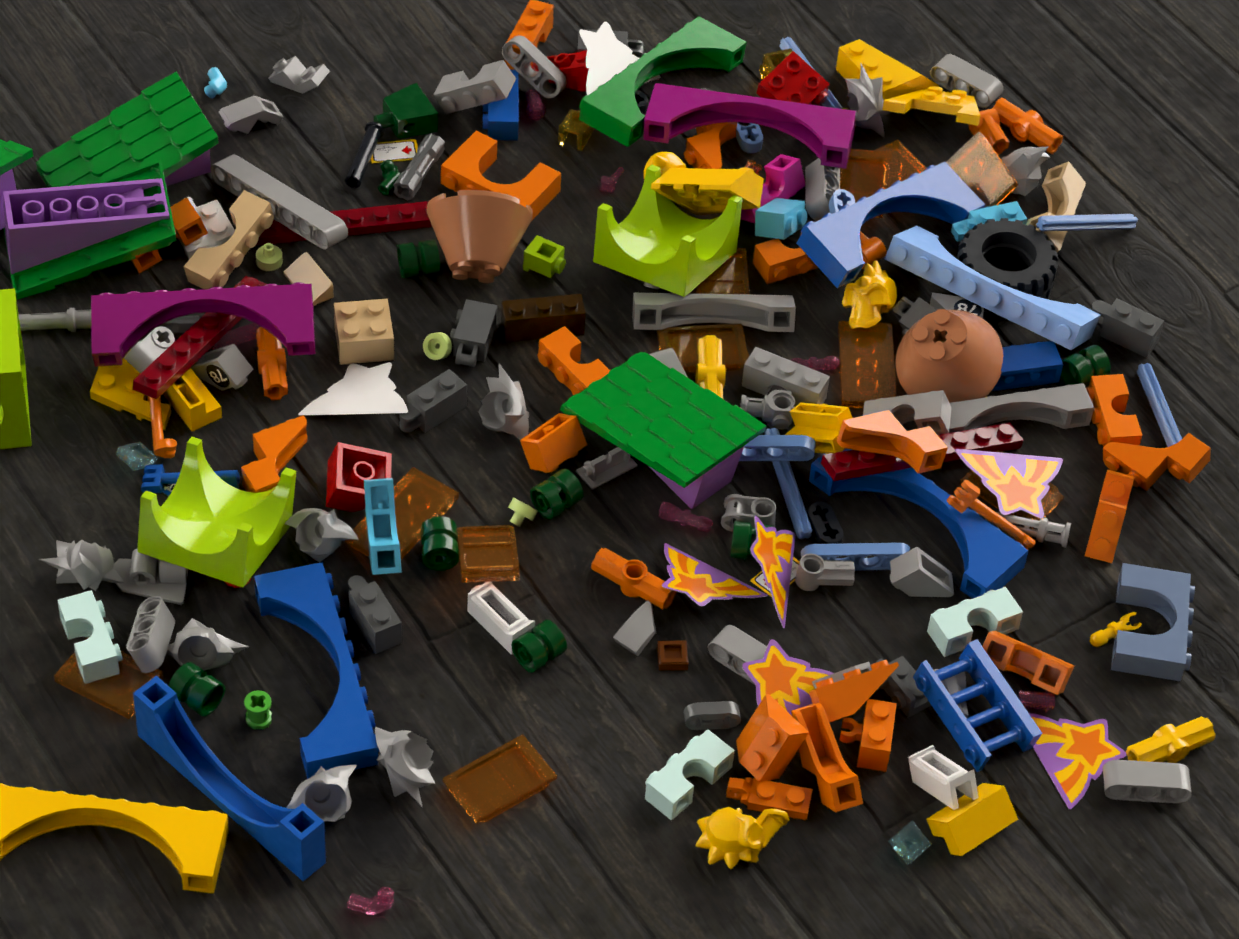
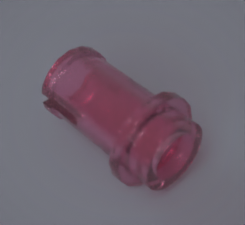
(535, 107)
(1037, 700)

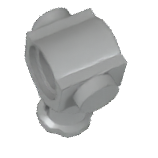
(772, 408)

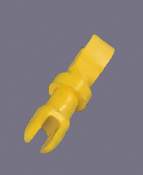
(1102, 636)

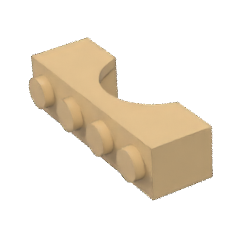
(1063, 191)
(213, 265)

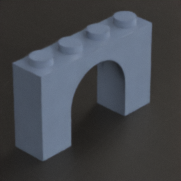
(1170, 595)

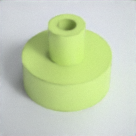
(269, 257)
(437, 346)
(521, 511)

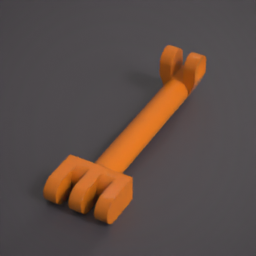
(162, 447)
(970, 500)

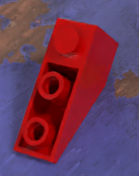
(572, 66)

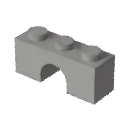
(489, 85)
(767, 369)
(924, 408)

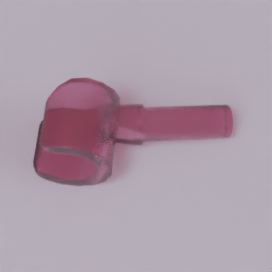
(609, 183)

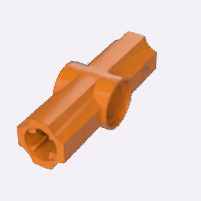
(1027, 126)
(271, 364)
(632, 578)

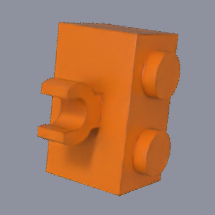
(553, 443)
(874, 734)

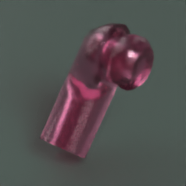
(374, 905)

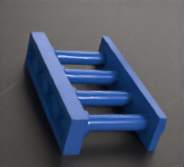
(998, 693)

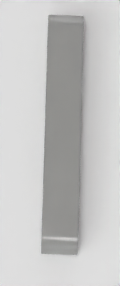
(288, 206)

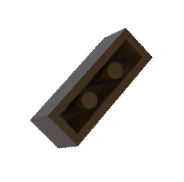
(542, 316)

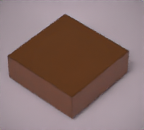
(672, 655)

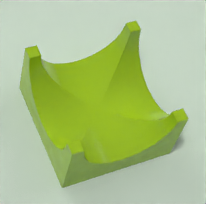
(663, 242)
(14, 403)
(213, 524)

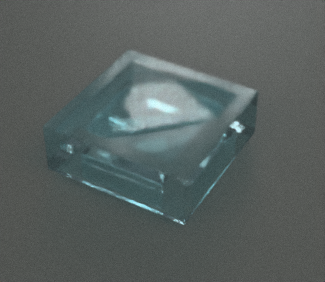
(136, 455)
(909, 842)

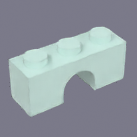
(993, 610)
(84, 618)
(703, 757)

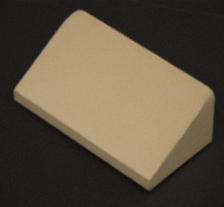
(308, 272)

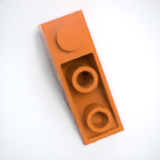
(848, 695)

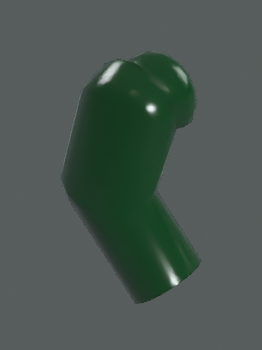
(390, 175)

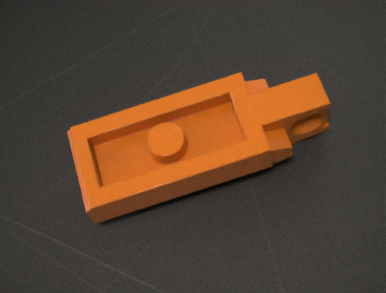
(771, 795)

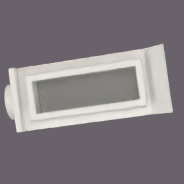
(498, 614)
(941, 776)

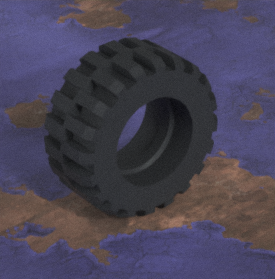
(1014, 245)

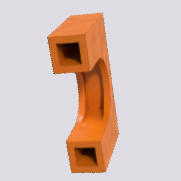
(468, 163)

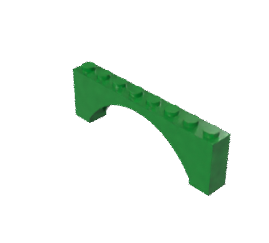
(696, 45)

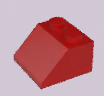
(347, 471)

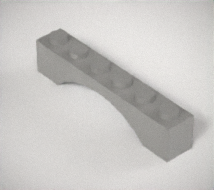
(666, 310)
(1060, 406)

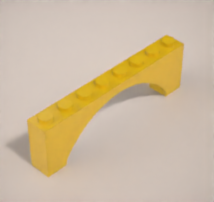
(185, 836)

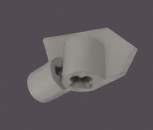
(152, 577)

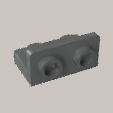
(903, 689)

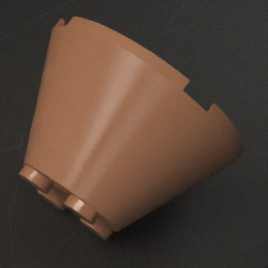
(478, 231)
(950, 354)

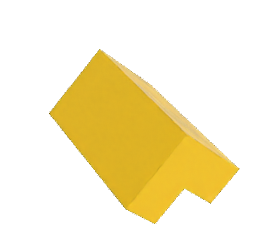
(193, 401)
(820, 423)
(974, 819)

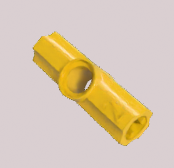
(709, 369)
(1173, 742)

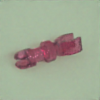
(827, 363)
(672, 513)

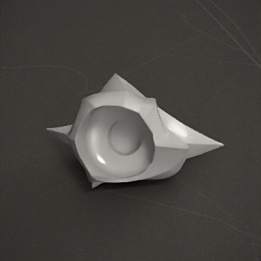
(867, 101)
(1025, 167)
(505, 406)
(319, 532)
(84, 564)
(203, 646)
(406, 761)
(325, 793)

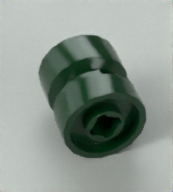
(418, 258)
(1087, 363)
(556, 493)
(742, 539)
(439, 543)
(539, 646)
(197, 689)

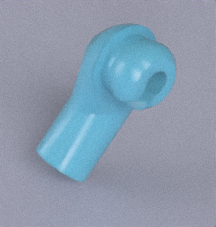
(217, 83)

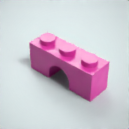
(783, 181)

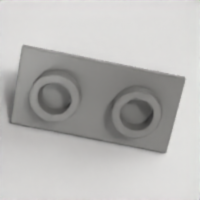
(606, 467)

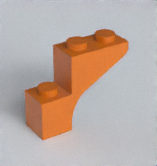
(704, 149)
(885, 435)
(274, 450)
(1149, 463)
(1109, 516)
(821, 755)

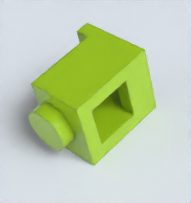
(544, 257)

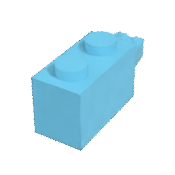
(1008, 210)
(780, 218)

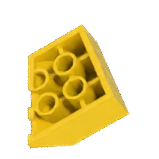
(896, 76)
(709, 189)

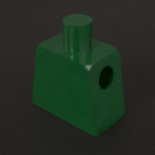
(408, 113)

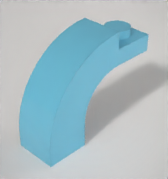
(381, 526)

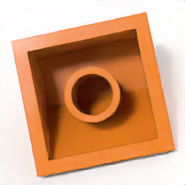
(769, 740)

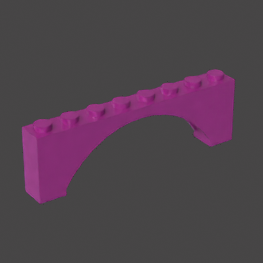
(820, 128)
(124, 319)

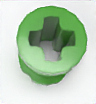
(257, 706)

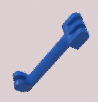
(155, 477)

